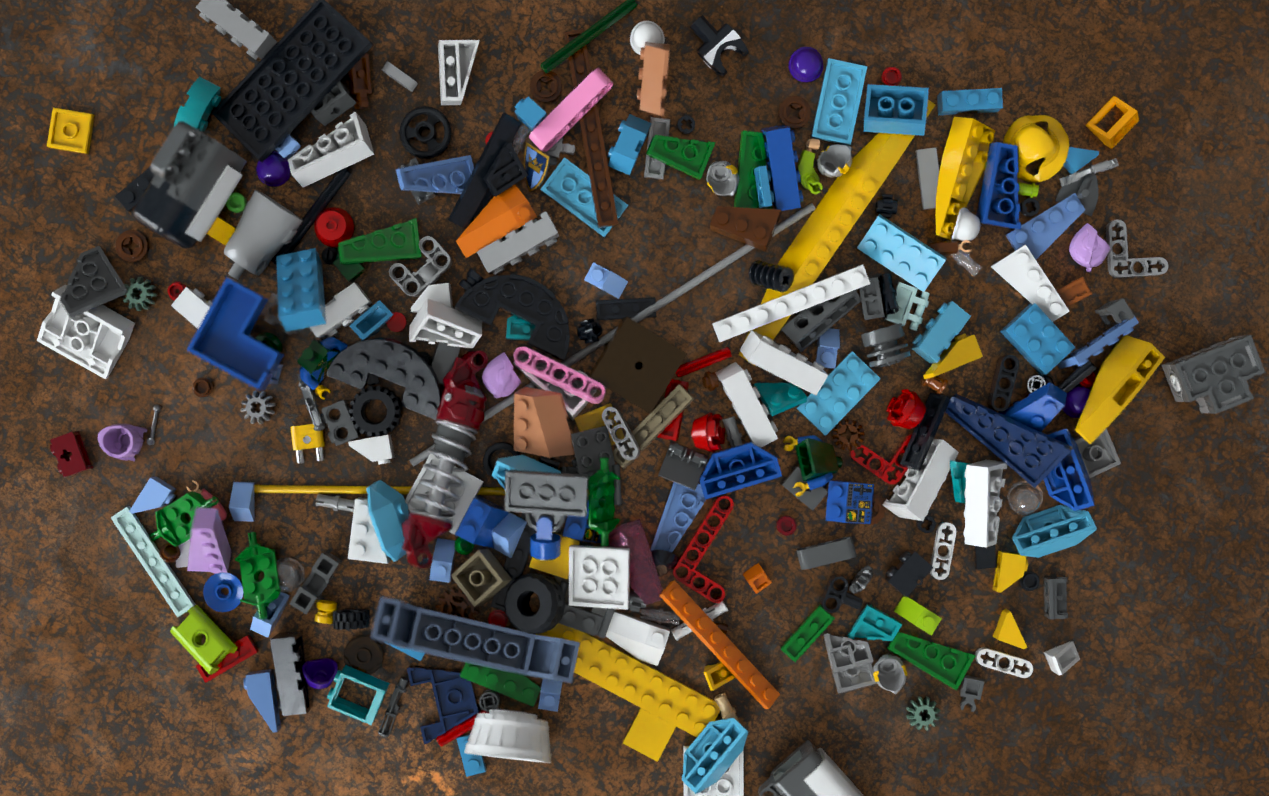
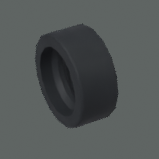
(487, 455)

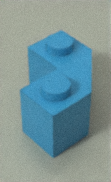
(628, 146)

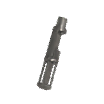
(311, 404)
(393, 707)

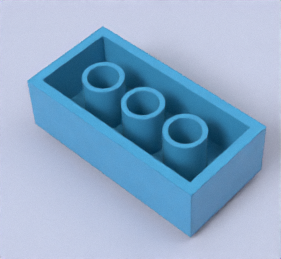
(300, 290)

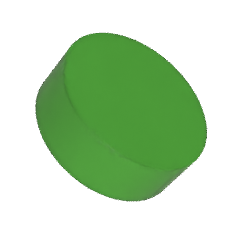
(236, 202)

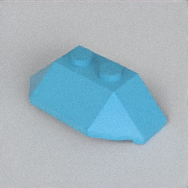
(521, 463)
(387, 513)
(1052, 531)
(713, 753)

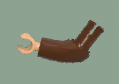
(949, 247)

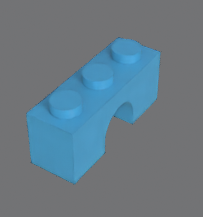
(970, 100)

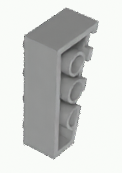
(236, 24)
(518, 244)

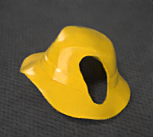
(1036, 143)

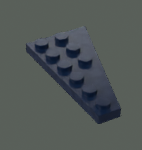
(1017, 445)

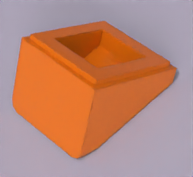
(757, 578)

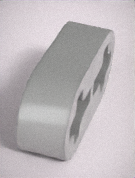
(399, 76)

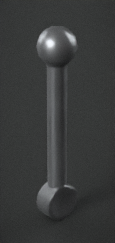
(151, 441)

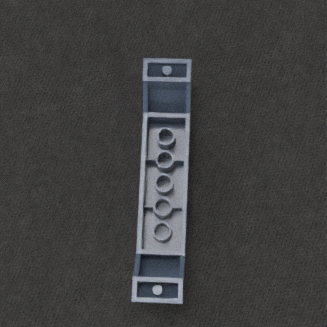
(474, 641)

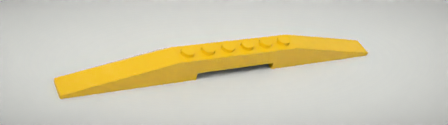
(837, 216)

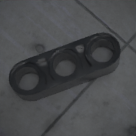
(1010, 376)

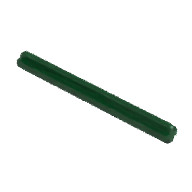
(588, 35)

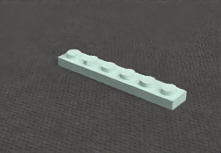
(149, 557)

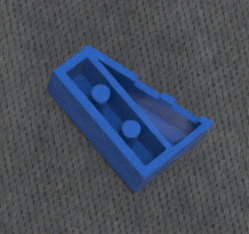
(1038, 408)

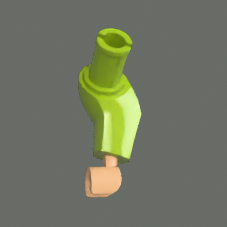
(808, 175)

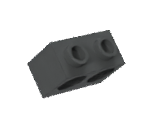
(343, 421)

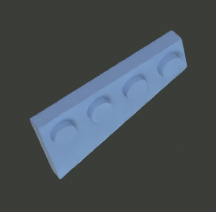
(437, 176)
(1047, 226)
(1096, 345)
(677, 516)

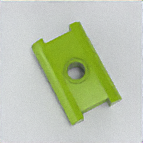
(190, 634)

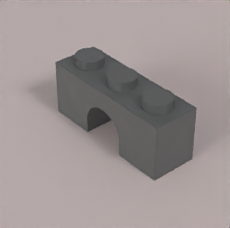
(316, 583)

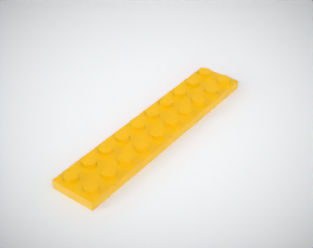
(639, 682)

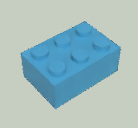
(896, 109)
(1037, 339)

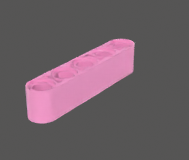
(571, 110)
(553, 367)

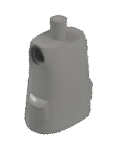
(260, 234)

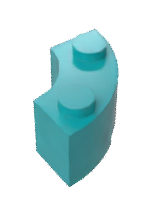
(201, 101)

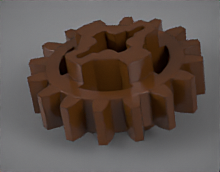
(451, 601)

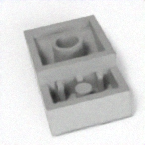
(1098, 455)

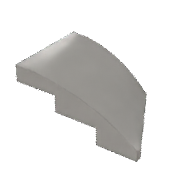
(849, 663)

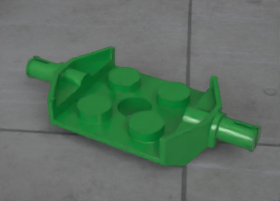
(602, 501)
(172, 521)
(252, 562)

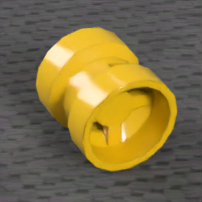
(325, 611)

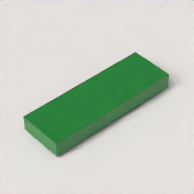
(807, 633)

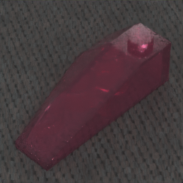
(643, 572)

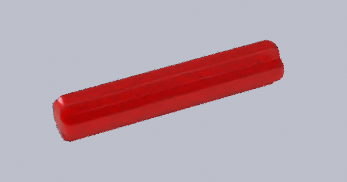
(703, 362)
(458, 730)

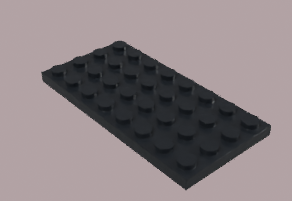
(292, 79)

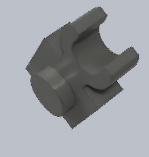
(970, 690)

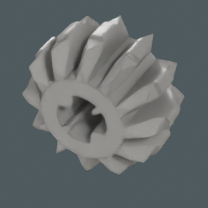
(265, 407)

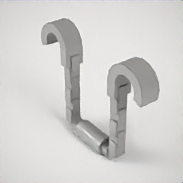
(1103, 166)

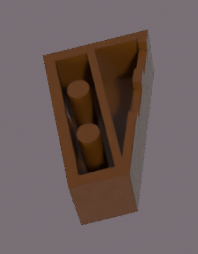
(746, 225)

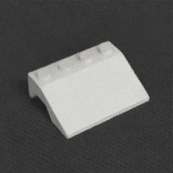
(89, 339)

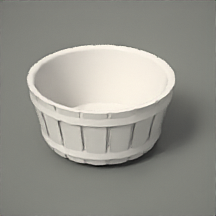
(510, 736)

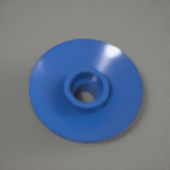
(213, 592)

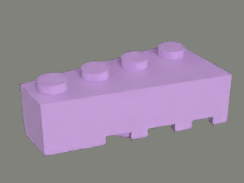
(208, 543)

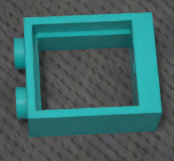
(350, 708)

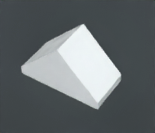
(1062, 657)

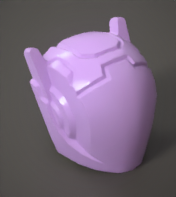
(1088, 248)
(500, 377)
(121, 441)

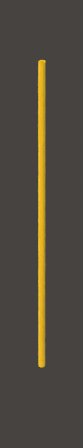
(351, 489)

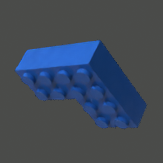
(225, 336)

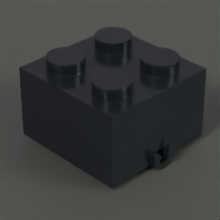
(908, 572)

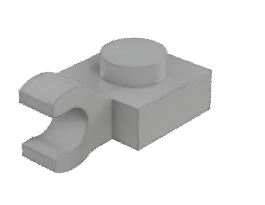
(559, 148)

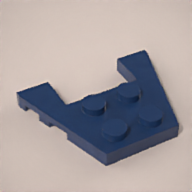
(453, 698)

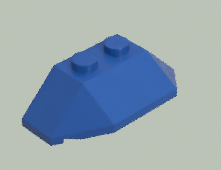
(738, 469)
(1069, 479)

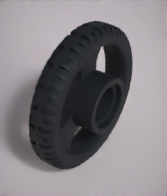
(434, 117)

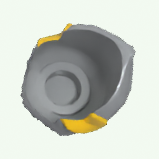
(835, 160)
(722, 178)
(890, 673)

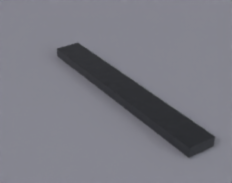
(515, 565)

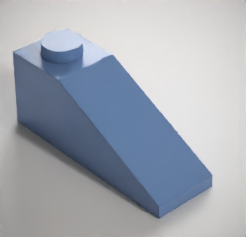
(263, 694)

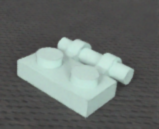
(905, 298)

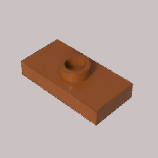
(1074, 291)

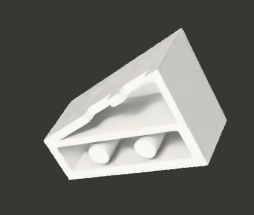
(342, 310)
(446, 325)

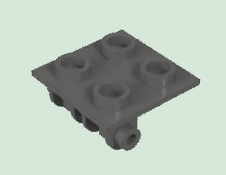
(590, 447)
(683, 465)

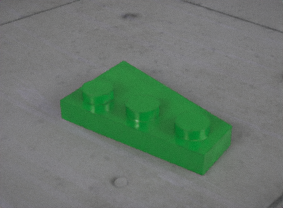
(682, 154)

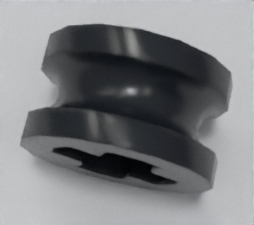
(686, 130)
(1035, 204)
(931, 527)

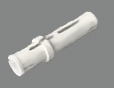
(712, 612)

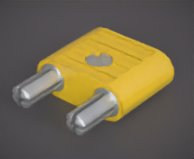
(305, 438)

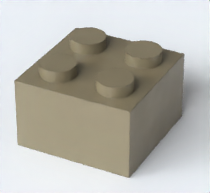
(481, 577)

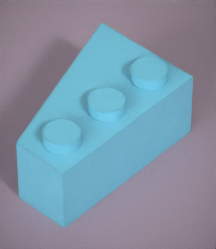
(940, 332)

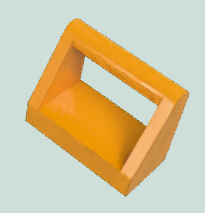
(1120, 128)

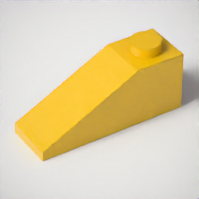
(960, 352)

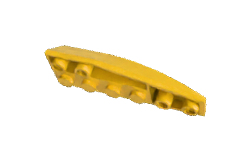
(960, 170)
(1117, 383)

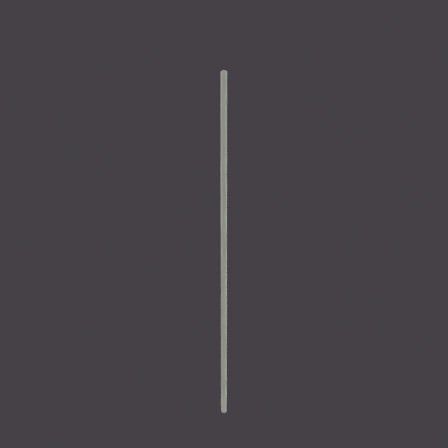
(642, 315)

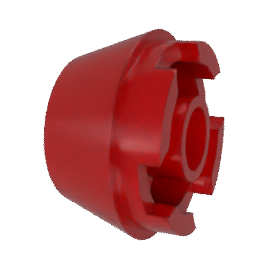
(333, 226)
(906, 410)
(708, 432)

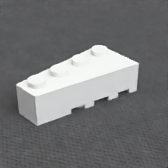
(333, 152)
(783, 363)
(747, 405)

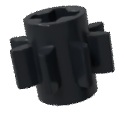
(886, 205)
(589, 331)

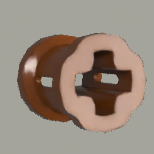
(935, 383)

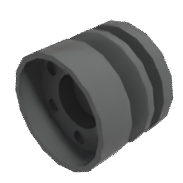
(885, 345)

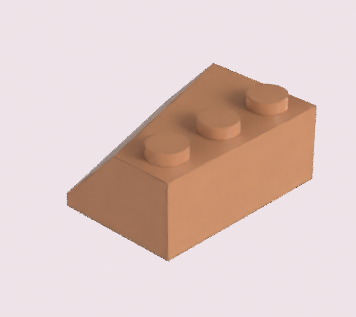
(653, 77)
(541, 423)

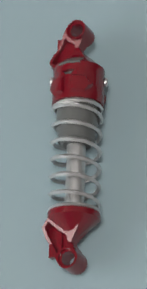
(458, 422)

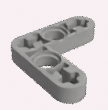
(1122, 258)

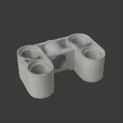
(427, 274)

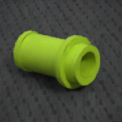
(1028, 189)

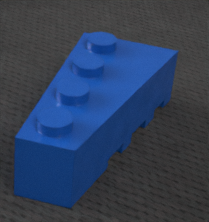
(782, 167)
(1000, 188)

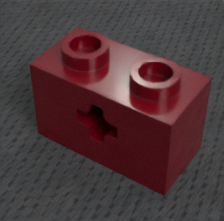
(78, 461)

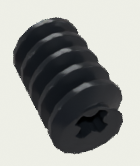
(771, 276)

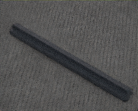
(319, 205)

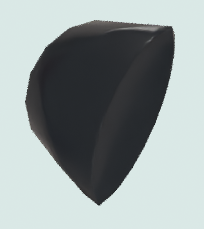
(664, 561)

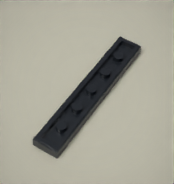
(476, 185)

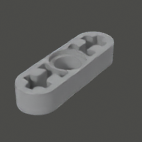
(622, 448)

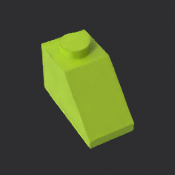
(917, 615)

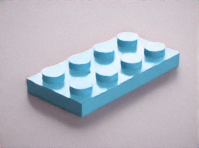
(839, 102)
(573, 191)
(901, 253)
(839, 393)

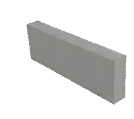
(653, 167)
(928, 176)

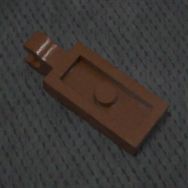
(361, 82)

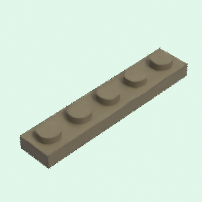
(656, 422)

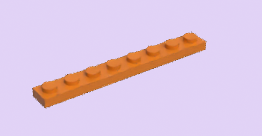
(719, 644)

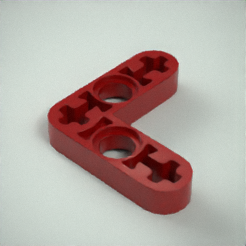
(885, 466)

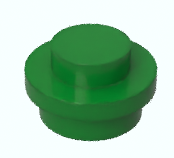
(463, 546)

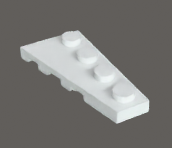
(1029, 279)

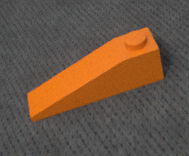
(497, 219)

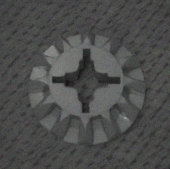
(861, 579)

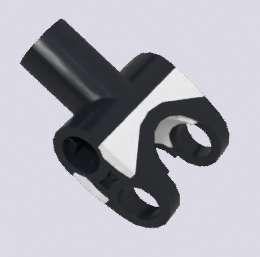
(717, 42)

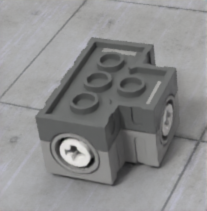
(1215, 374)

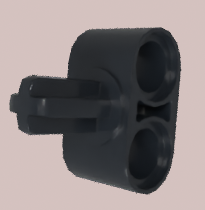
(840, 595)

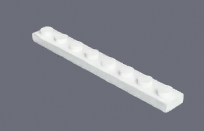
(791, 303)

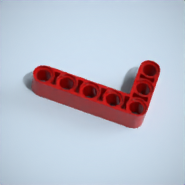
(701, 548)

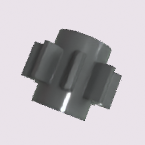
(635, 602)

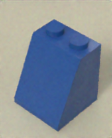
(480, 521)

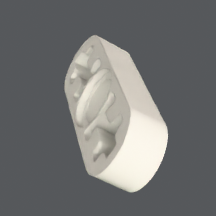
(946, 566)
(1019, 661)

